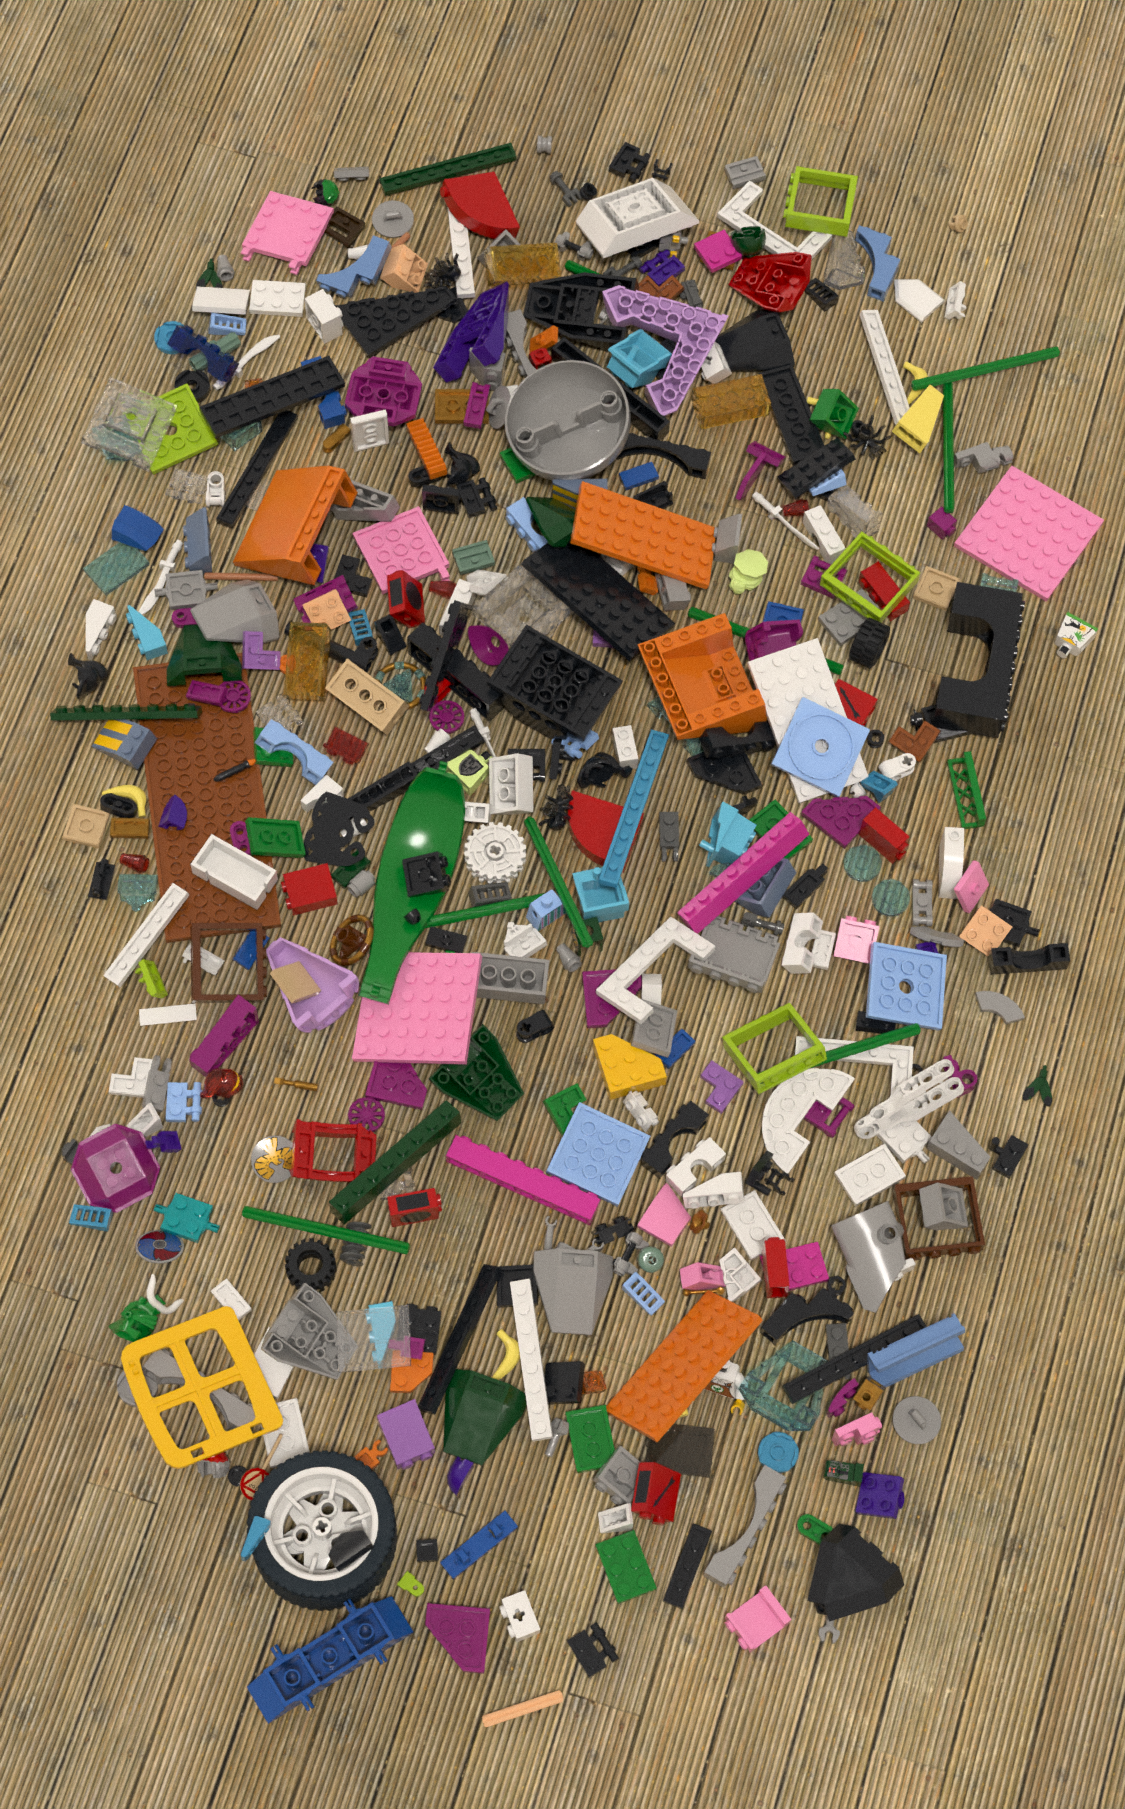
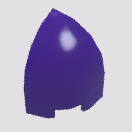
(174, 814)
(458, 1474)

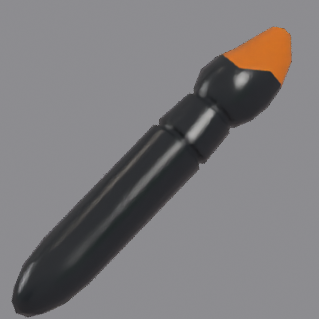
(234, 770)

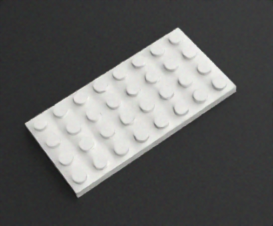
(782, 682)

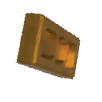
(129, 828)

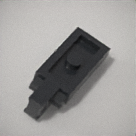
(805, 886)

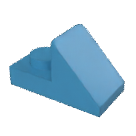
(879, 785)

